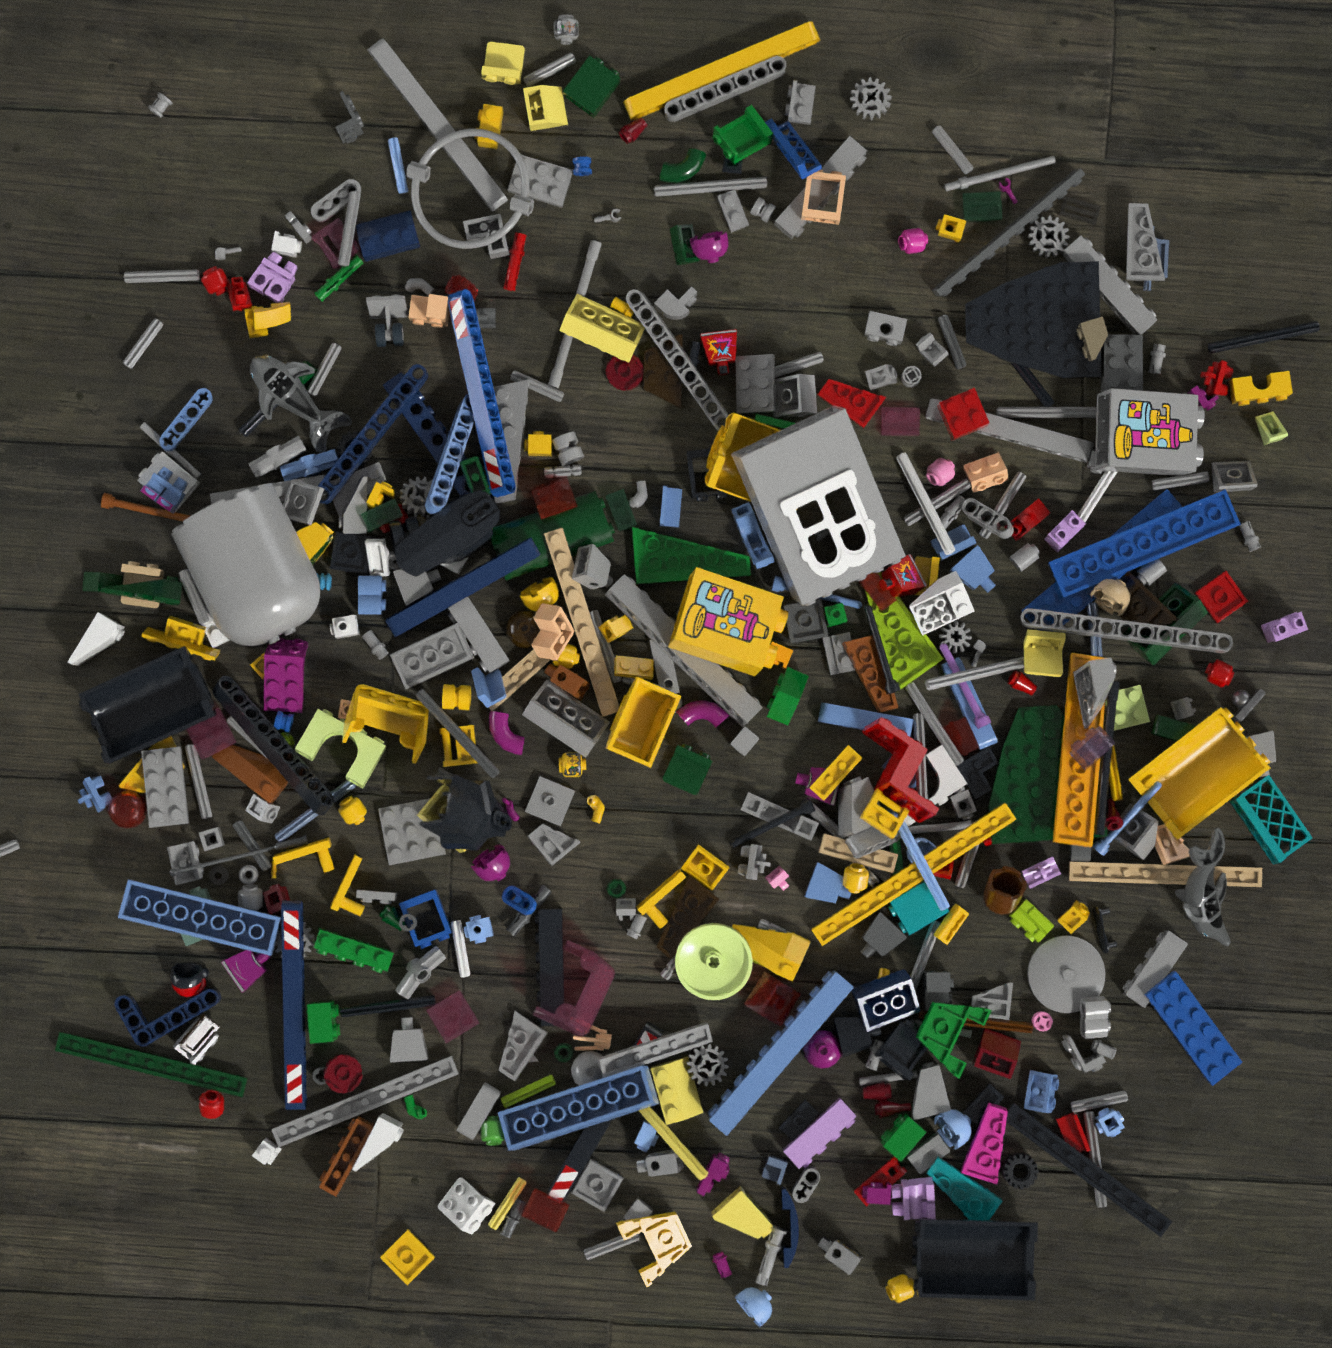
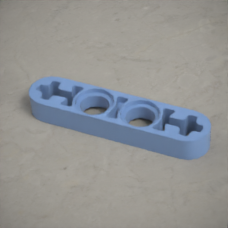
(184, 418)

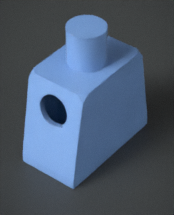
(975, 570)
(826, 885)

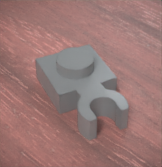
(302, 230)

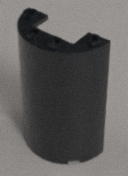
(148, 704)
(974, 1259)

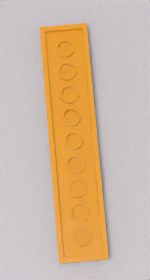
(1076, 786)

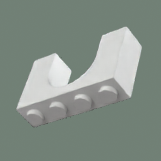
(948, 776)

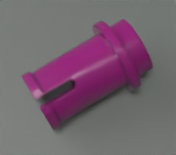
(722, 1265)

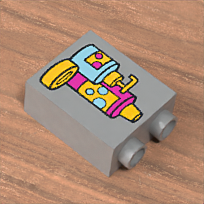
(1148, 432)

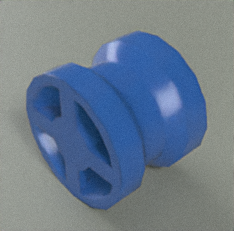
(582, 166)
(284, 721)

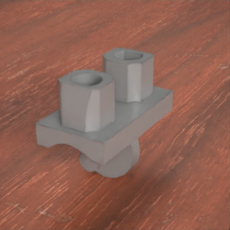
(755, 863)

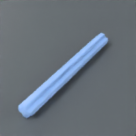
(922, 865)

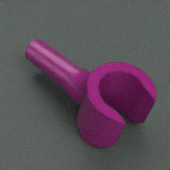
(1007, 189)

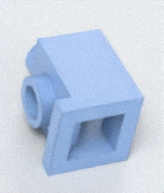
(646, 1137)

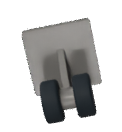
(388, 307)

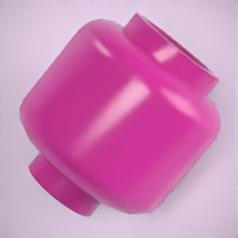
(913, 240)

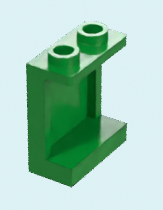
(743, 136)

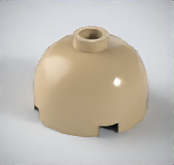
(1111, 596)

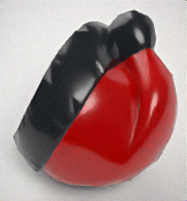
(188, 978)

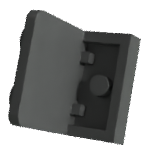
(350, 129)

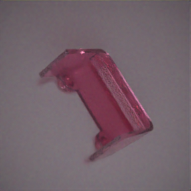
(581, 1017)

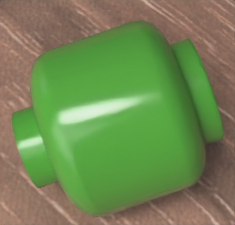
(492, 1131)

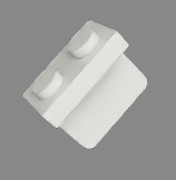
(465, 1206)

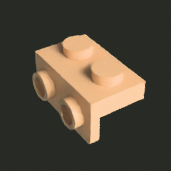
(986, 472)

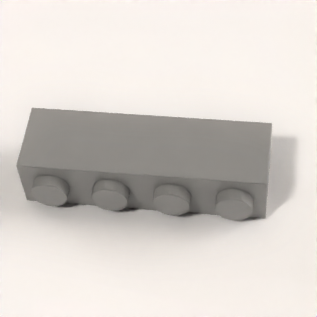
(478, 634)
(1155, 967)

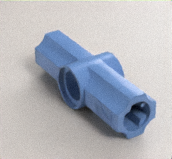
(309, 465)

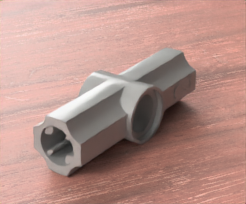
(277, 456)

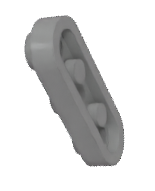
(327, 204)

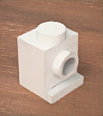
(286, 245)
(267, 1151)

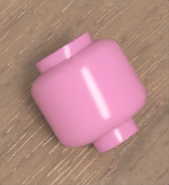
(940, 471)

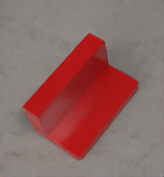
(1072, 1131)

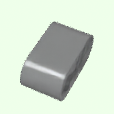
(808, 1191)

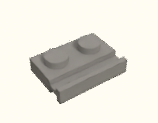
(836, 656)

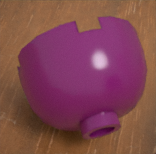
(710, 246)
(492, 864)
(822, 1049)

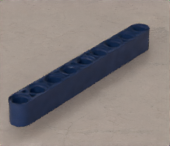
(372, 424)
(463, 587)

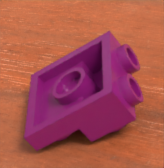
(717, 1169)

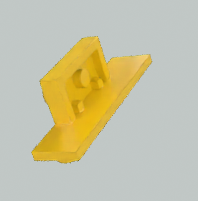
(180, 634)

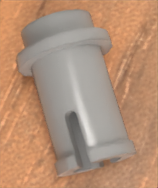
(636, 926)
(1103, 1049)

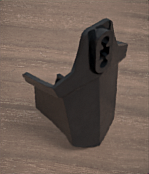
(470, 814)

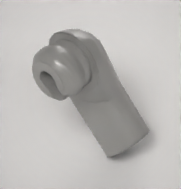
(419, 283)

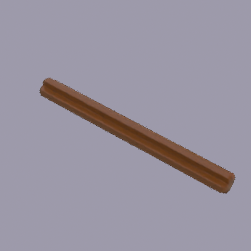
(992, 1023)

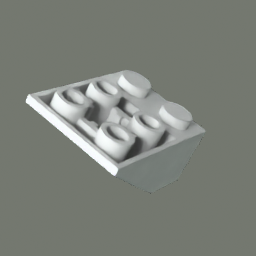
(941, 603)

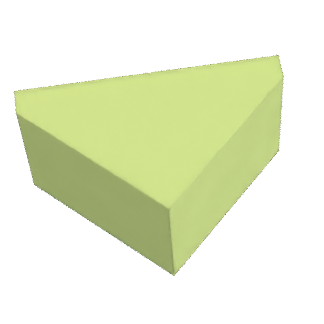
(1270, 428)

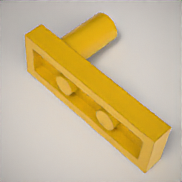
(835, 772)
(319, 846)
(340, 899)
(648, 904)

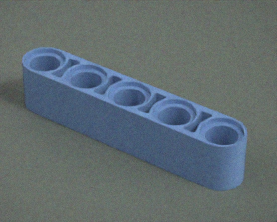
(858, 718)
(985, 736)

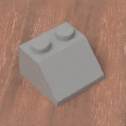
(795, 396)

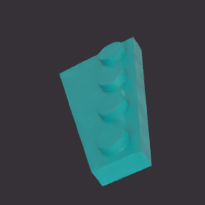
(967, 1194)

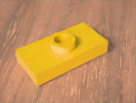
(951, 924)

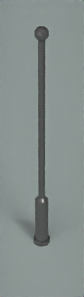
(278, 846)

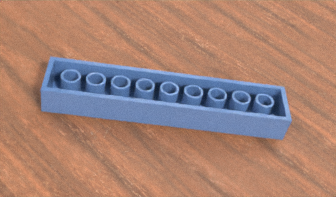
(780, 1052)

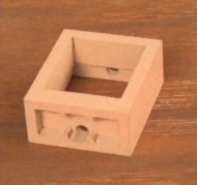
(818, 215)

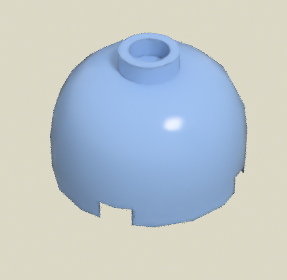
(954, 1127)
(755, 1304)

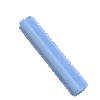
(398, 165)

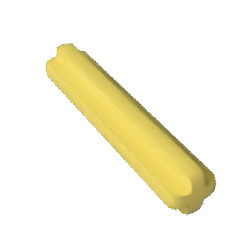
(507, 1203)

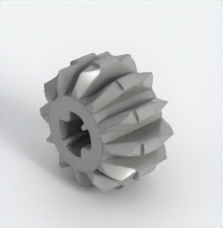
(959, 632)

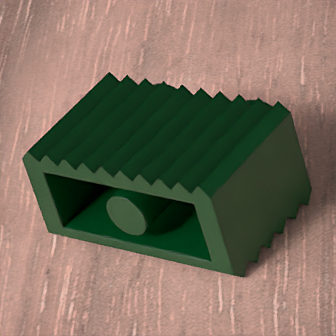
(474, 475)

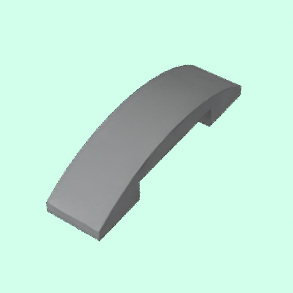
(768, 811)

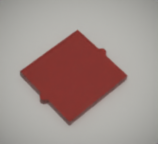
(961, 736)

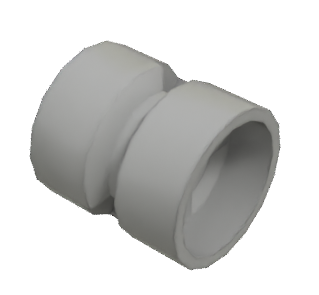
(568, 448)

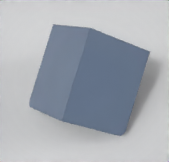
(774, 1169)

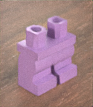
(273, 280)
(1064, 531)
(1285, 627)
(916, 1198)

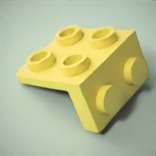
(503, 63)
(1043, 653)

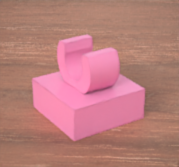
(778, 877)

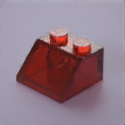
(772, 999)

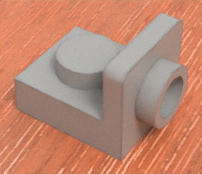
(881, 376)
(262, 809)

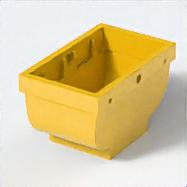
(642, 721)

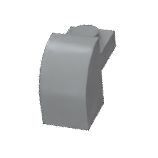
(672, 307)

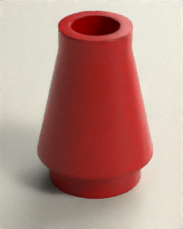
(1020, 682)

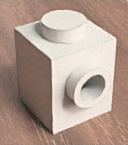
(344, 626)

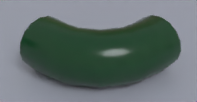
(684, 170)

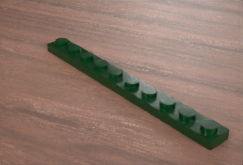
(151, 1064)

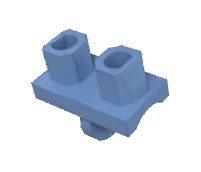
(99, 801)

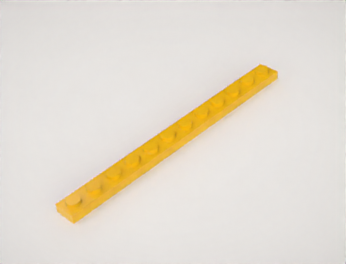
(911, 875)

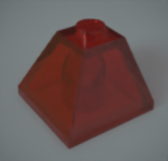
(554, 497)

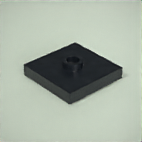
(349, 553)

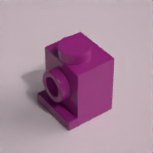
(877, 1193)

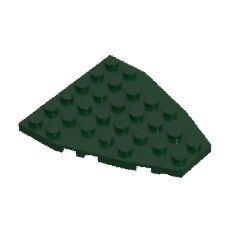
(1030, 775)

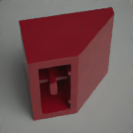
(997, 1053)

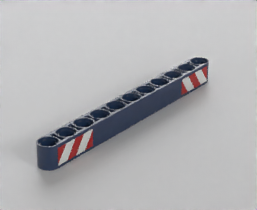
(294, 1005)

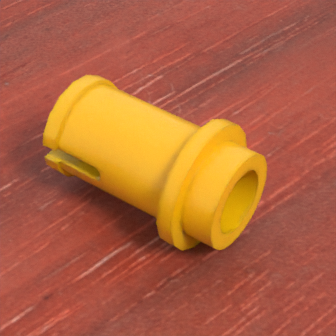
(622, 307)

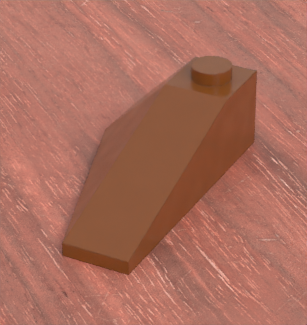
(253, 770)

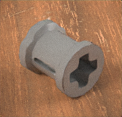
(160, 105)

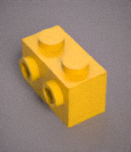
(490, 120)

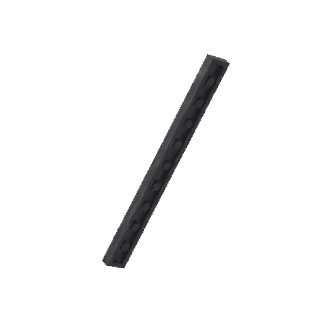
(1087, 1170)

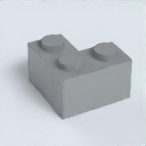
(484, 227)

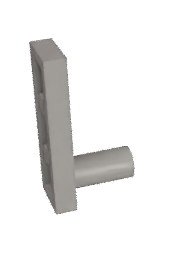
(664, 669)

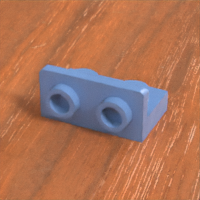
(1041, 1091)

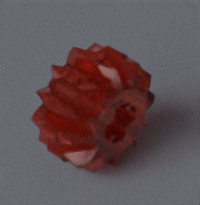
(460, 283)

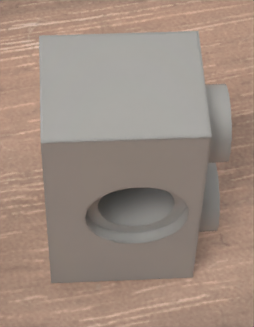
(895, 324)

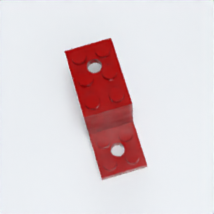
(901, 768)

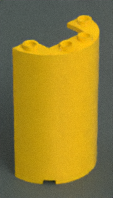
(1201, 772)

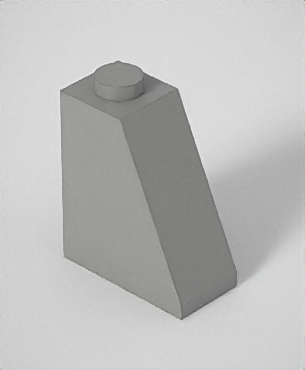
(930, 1092)

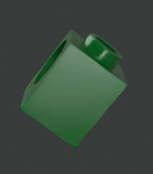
(835, 615)

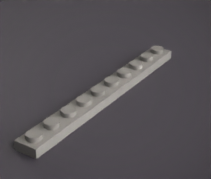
(365, 1101)

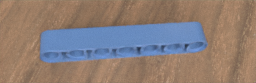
(449, 461)

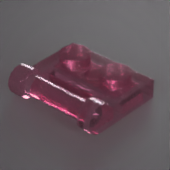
(335, 232)

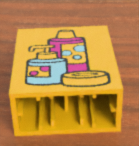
(728, 622)

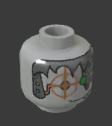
(566, 29)

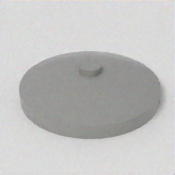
(1065, 972)

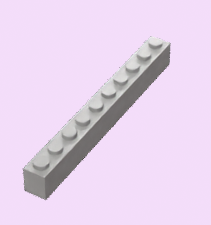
(659, 627)

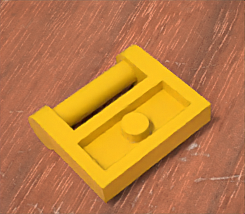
(463, 756)
(882, 819)

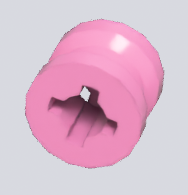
(1047, 1023)

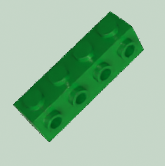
(352, 949)

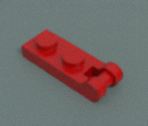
(882, 1176)

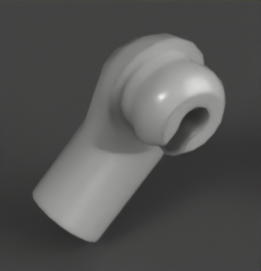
(641, 495)

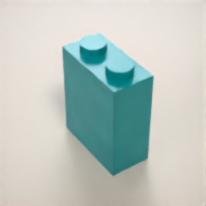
(915, 908)

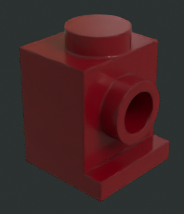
(273, 896)

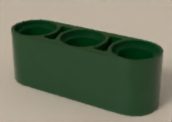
(1170, 728)

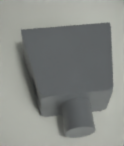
(881, 936)

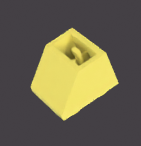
(545, 107)

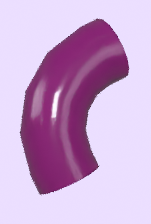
(702, 710)
(503, 735)

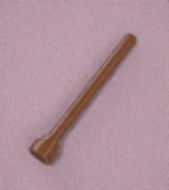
(109, 501)

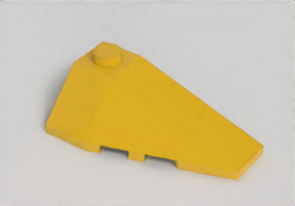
(775, 950)

